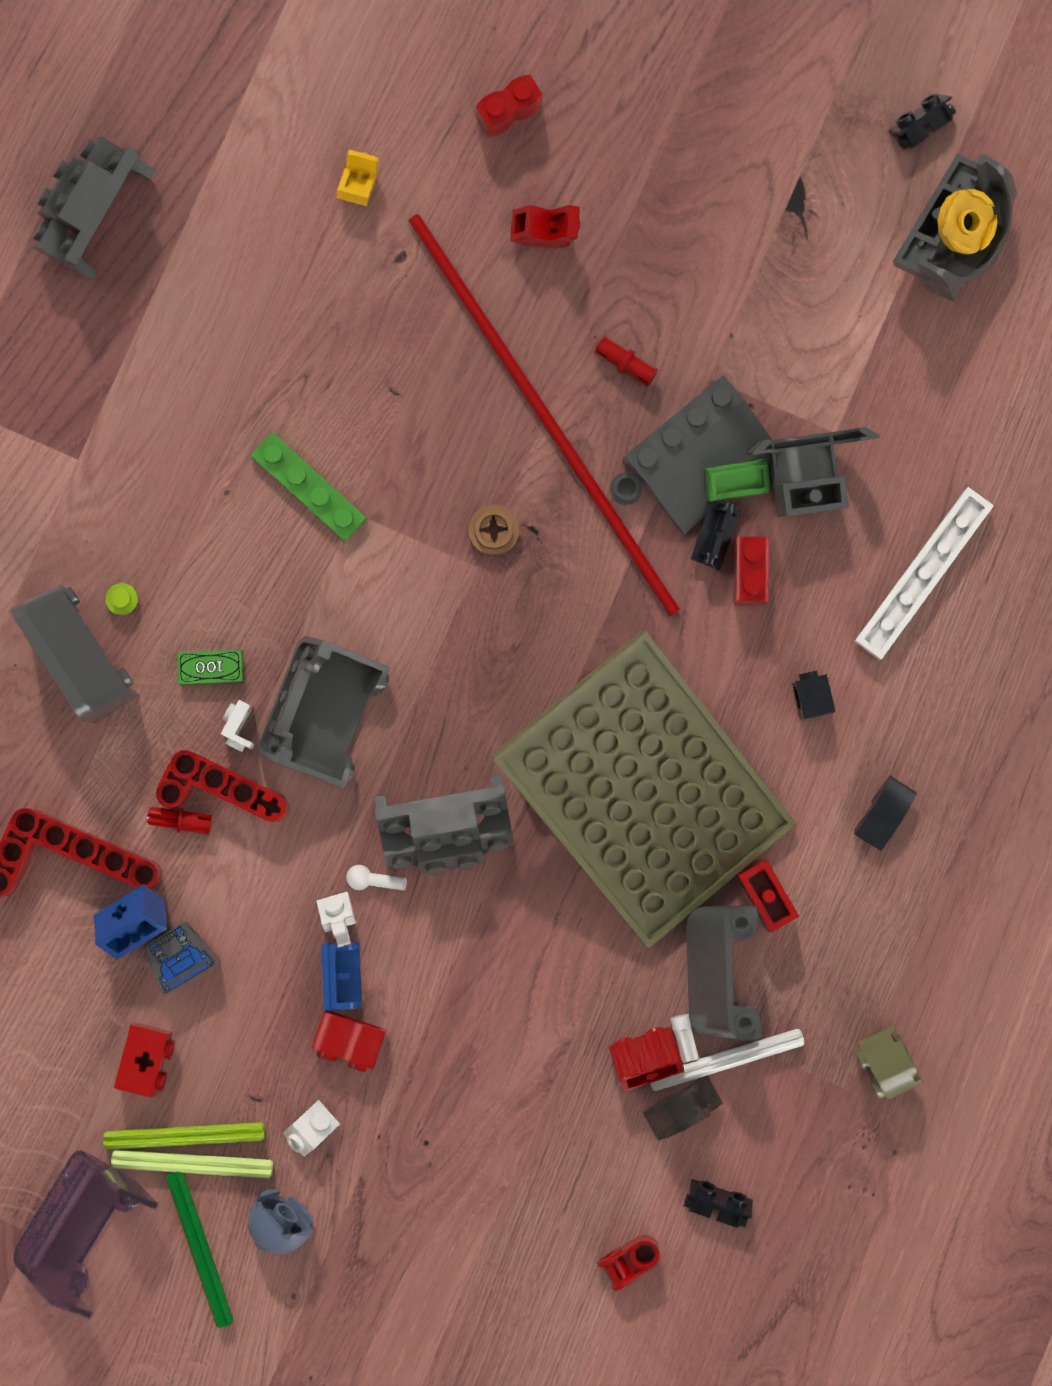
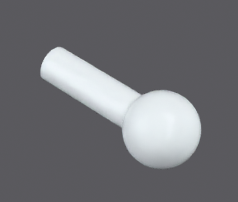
(360, 877)

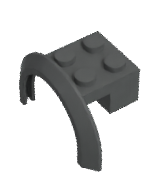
(807, 471)

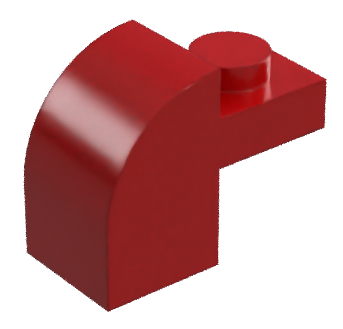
(545, 227)

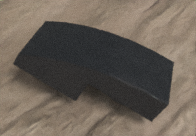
(886, 813)

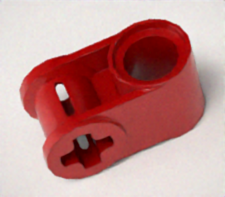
(628, 1262)

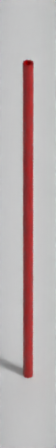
(544, 415)

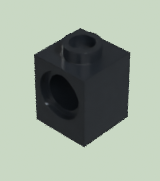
(813, 695)

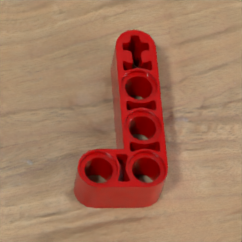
(226, 791)

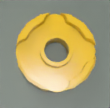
(952, 217)

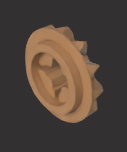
(481, 520)

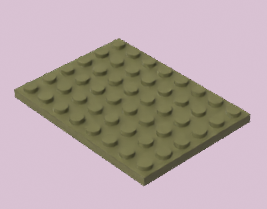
(644, 788)

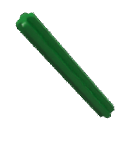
(200, 1249)

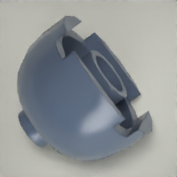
(278, 1224)

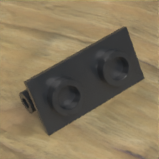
(911, 125)
(715, 534)
(732, 1206)

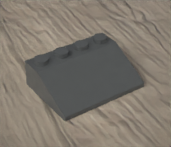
(704, 434)

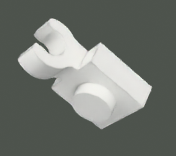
(336, 915)

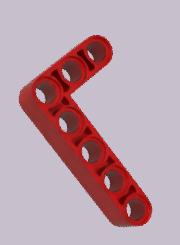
(69, 848)

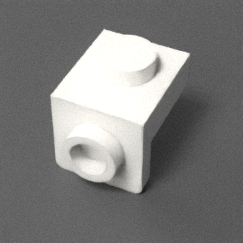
(236, 717)
(310, 1129)

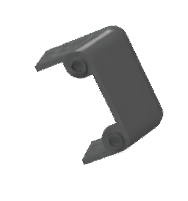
(73, 654)

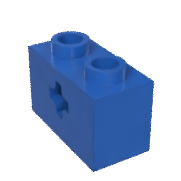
(130, 922)

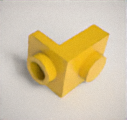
(358, 178)

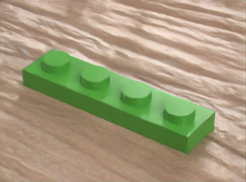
(308, 487)

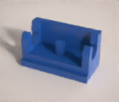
(341, 976)

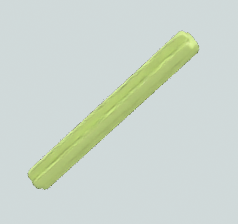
(192, 1163)

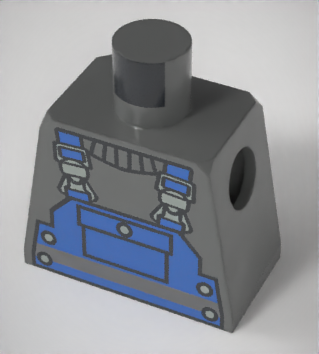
(179, 956)

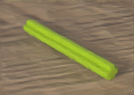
(184, 1135)

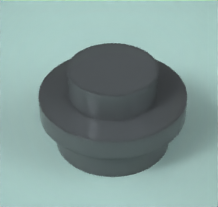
(626, 488)

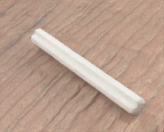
(733, 1058)

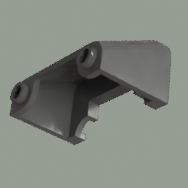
(320, 710)
(711, 971)

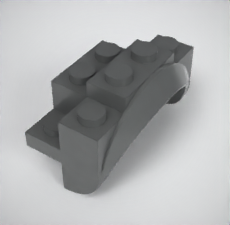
(81, 201)
(924, 244)
(445, 829)

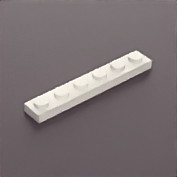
(923, 573)

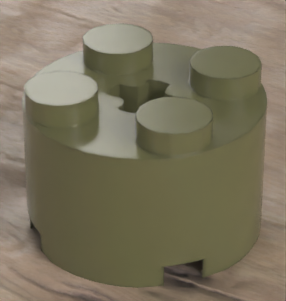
(889, 1063)

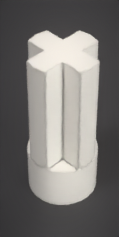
(684, 1037)

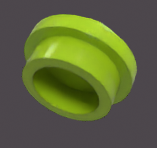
(121, 599)

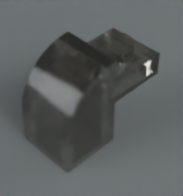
(683, 1108)

